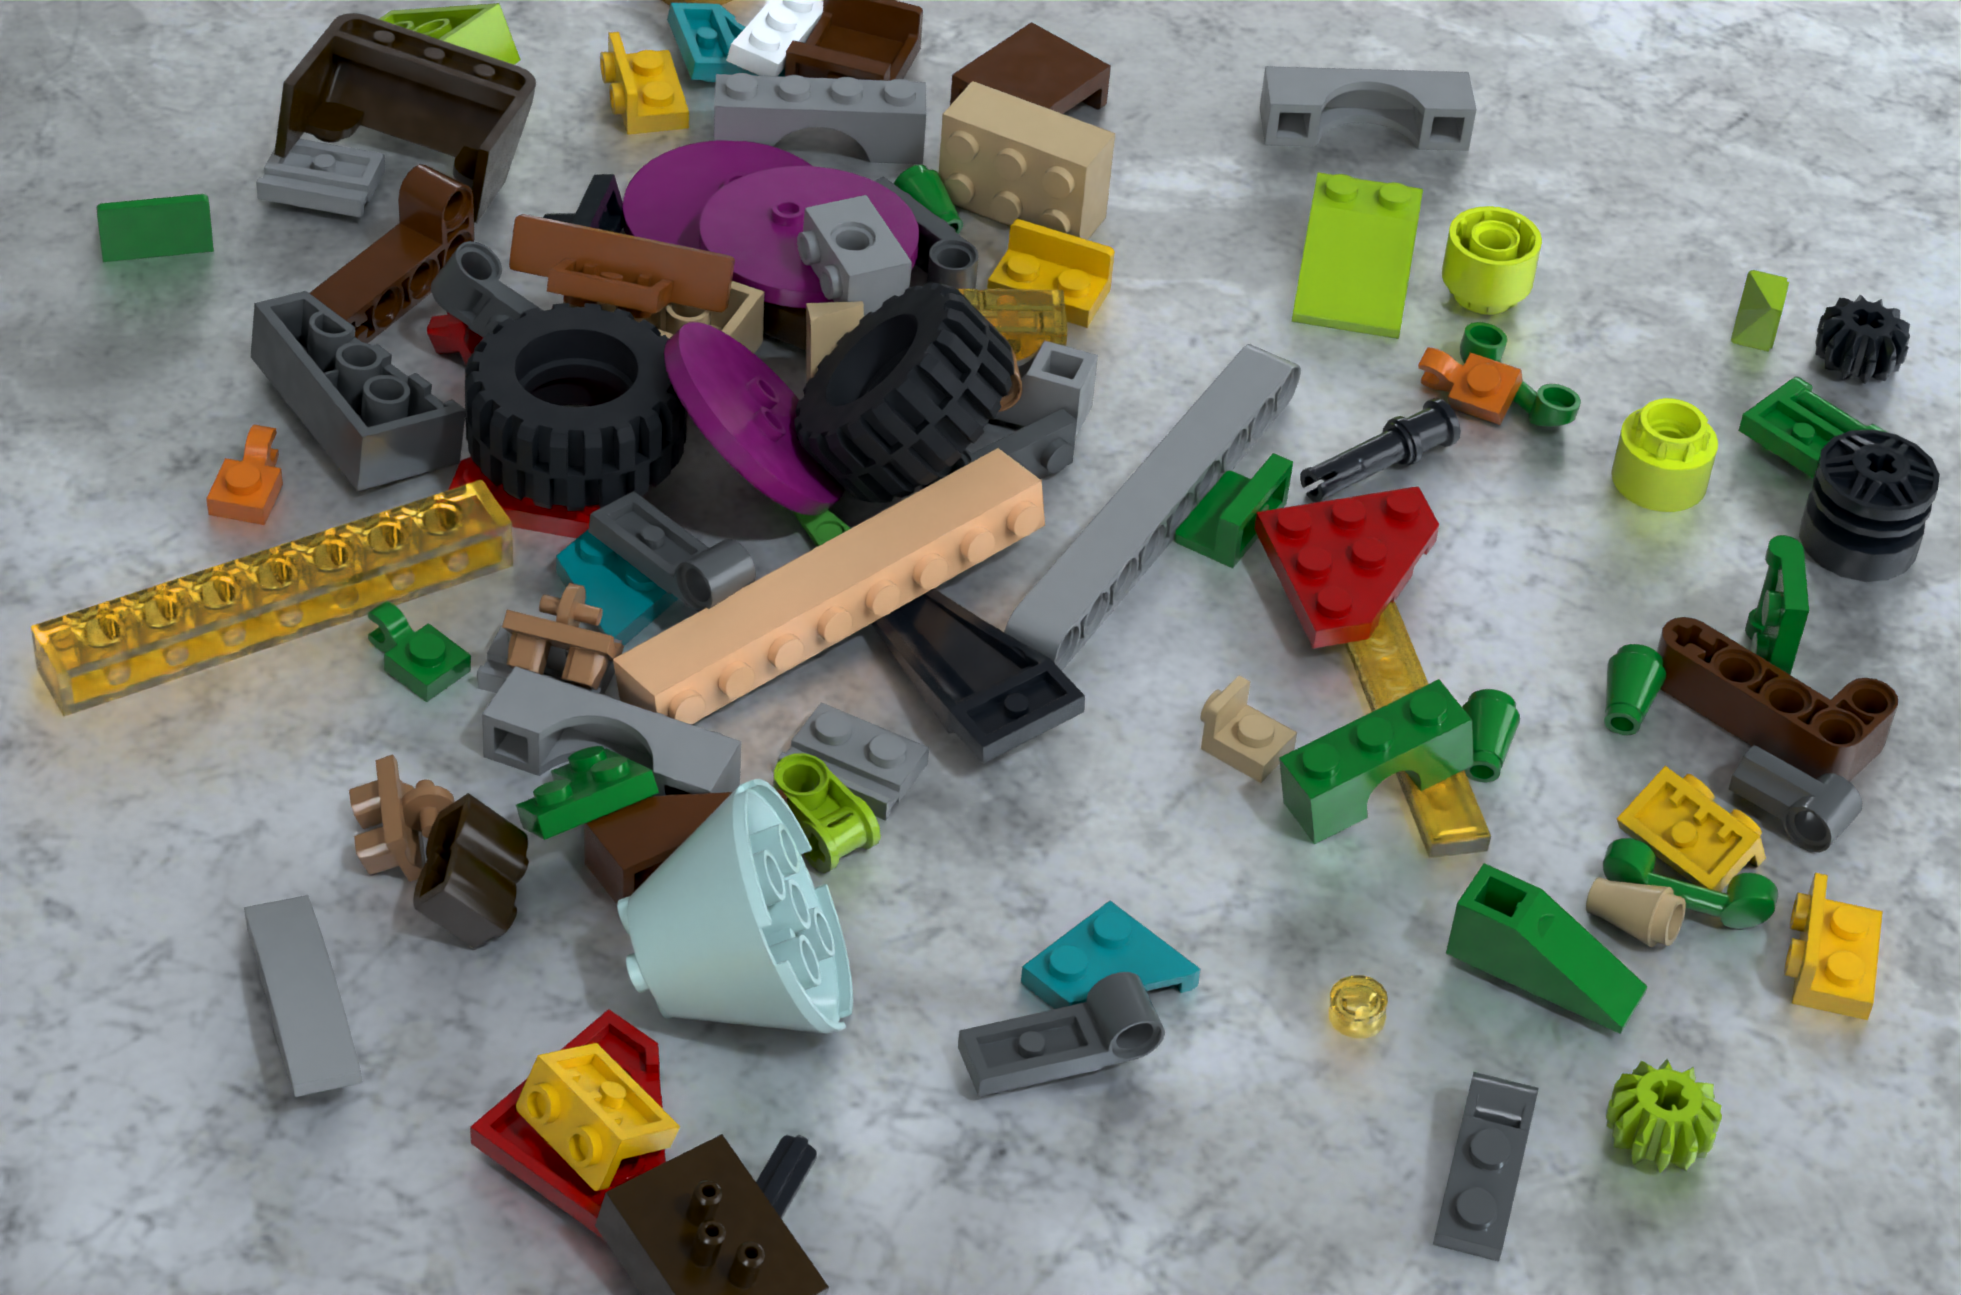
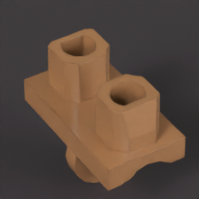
(587, 649)
(405, 817)

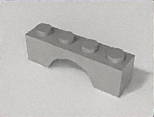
(1425, 106)
(878, 114)
(1051, 381)
(543, 721)

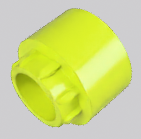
(1491, 258)
(1665, 456)

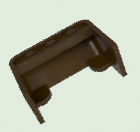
(413, 91)

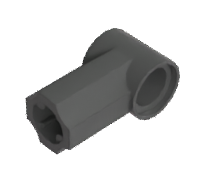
(1810, 808)

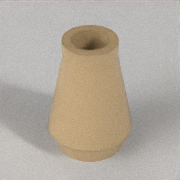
(1640, 910)

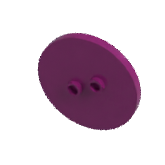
(672, 189)
(764, 212)
(747, 417)

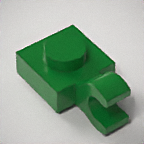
(420, 659)

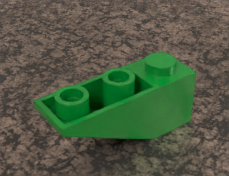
(1541, 948)

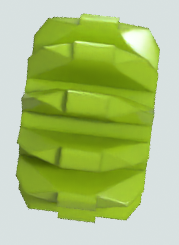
(1663, 1115)

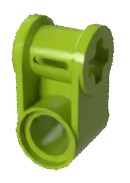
(825, 809)

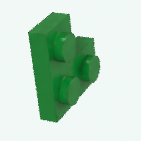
(584, 790)

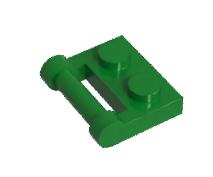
(1797, 424)
(1782, 606)

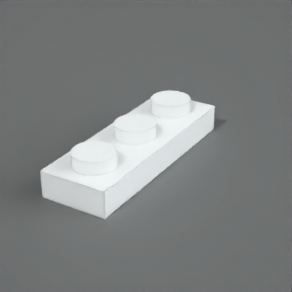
(767, 37)

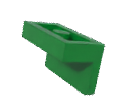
(155, 227)
(1226, 516)

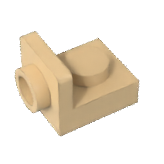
(1243, 734)

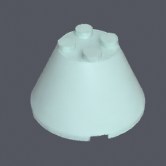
(738, 926)

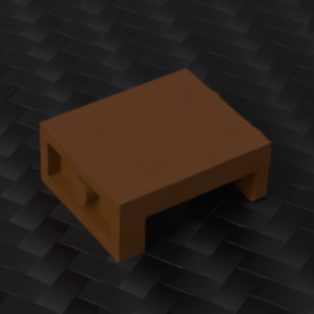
(859, 41)
(1039, 70)

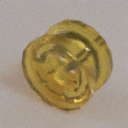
(1366, 1020)

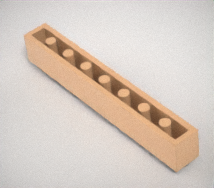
(832, 590)

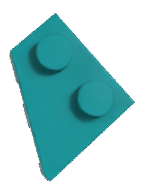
(705, 38)
(611, 583)
(1101, 946)

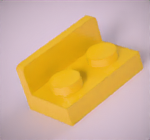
(643, 88)
(1056, 261)
(1692, 830)
(1835, 953)
(592, 1112)

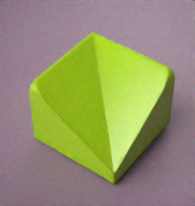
(1760, 310)

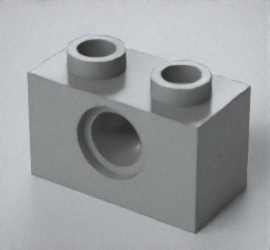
(853, 253)

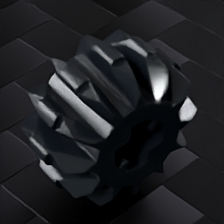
(1862, 339)

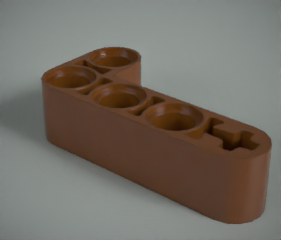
(401, 265)
(1773, 707)

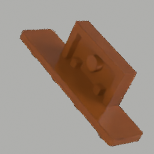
(619, 268)

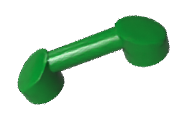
(1549, 405)
(1746, 903)

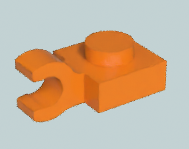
(1478, 388)
(250, 486)

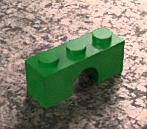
(1334, 775)

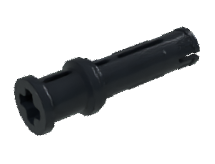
(1400, 442)

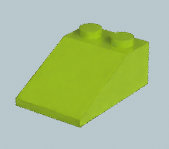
(468, 26)
(1357, 255)

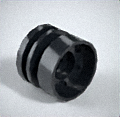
(1868, 505)

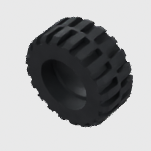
(904, 393)
(573, 454)

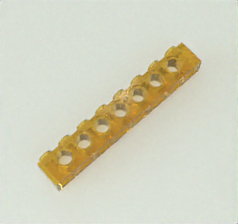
(271, 597)

